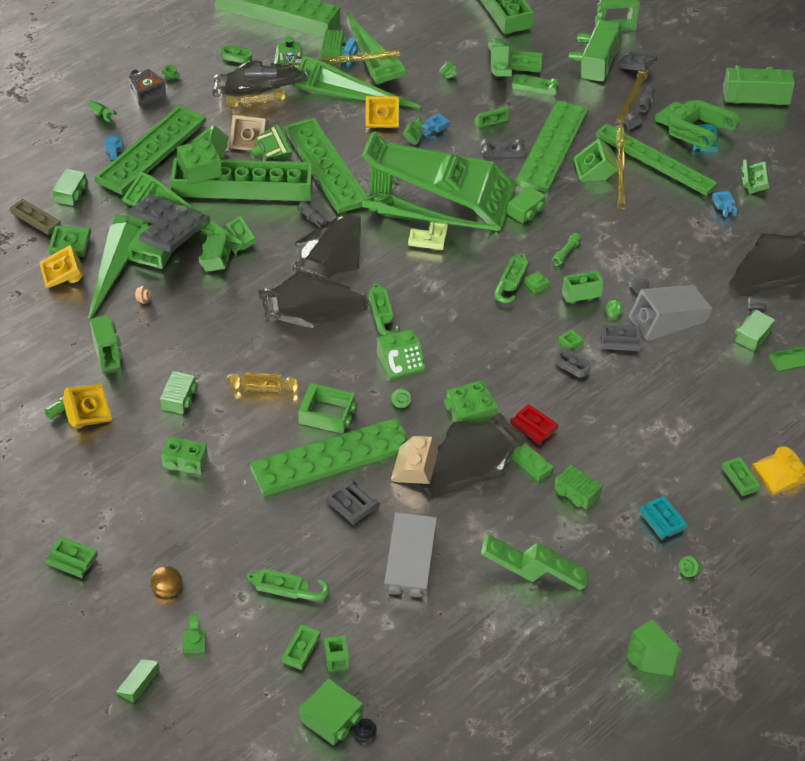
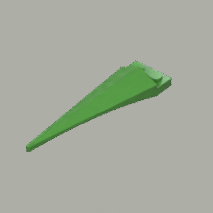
(378, 69)
(330, 81)
(148, 185)
(396, 207)
(114, 256)

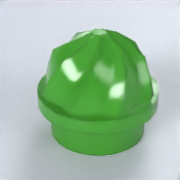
(614, 308)

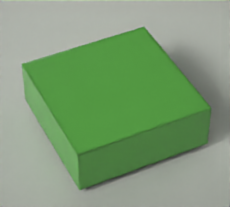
(570, 340)

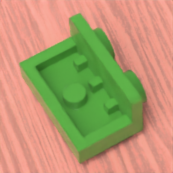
(755, 176)

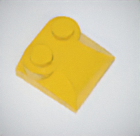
(382, 112)
(61, 267)
(86, 405)
(781, 470)

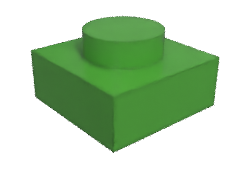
(537, 282)

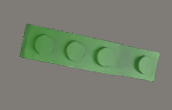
(499, 57)
(534, 562)

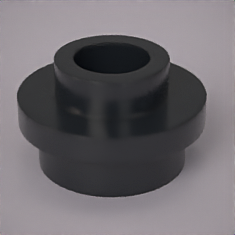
(365, 724)

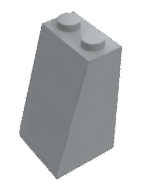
(668, 310)
(410, 554)

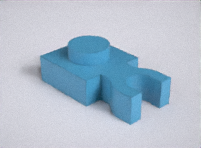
(725, 201)

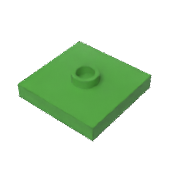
(75, 236)

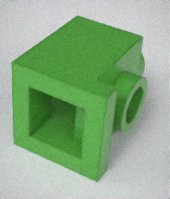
(336, 653)

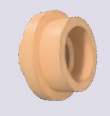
(143, 294)

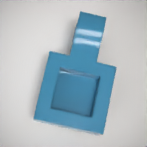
(350, 49)
(435, 123)
(113, 145)

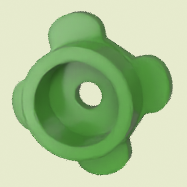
(170, 72)

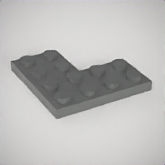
(171, 222)

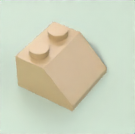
(245, 130)
(415, 461)

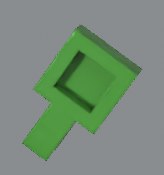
(100, 109)
(412, 131)
(194, 638)

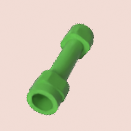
(573, 241)

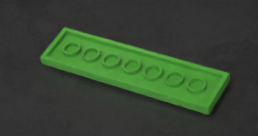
(552, 146)
(150, 149)
(327, 165)
(328, 456)

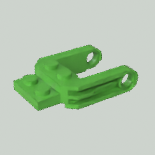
(680, 120)

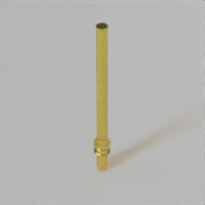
(383, 54)
(640, 77)
(620, 142)

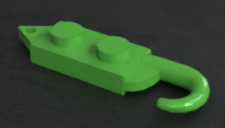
(512, 277)
(381, 309)
(285, 585)

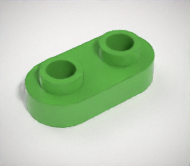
(236, 54)

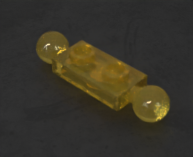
(264, 98)
(262, 382)

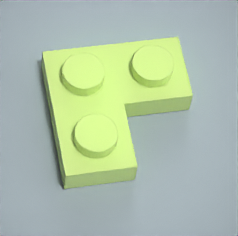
(432, 239)

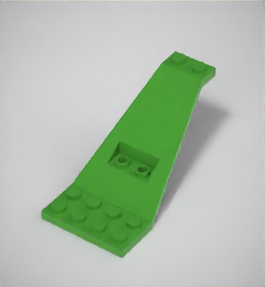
(459, 178)

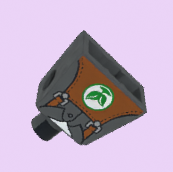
(146, 85)

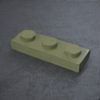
(35, 216)

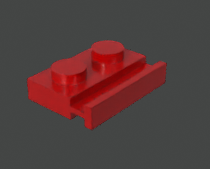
(534, 424)

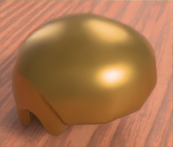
(166, 582)

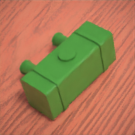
(600, 50)
(758, 86)

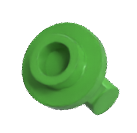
(449, 70)
(400, 398)
(690, 566)

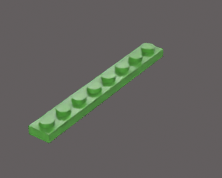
(659, 161)

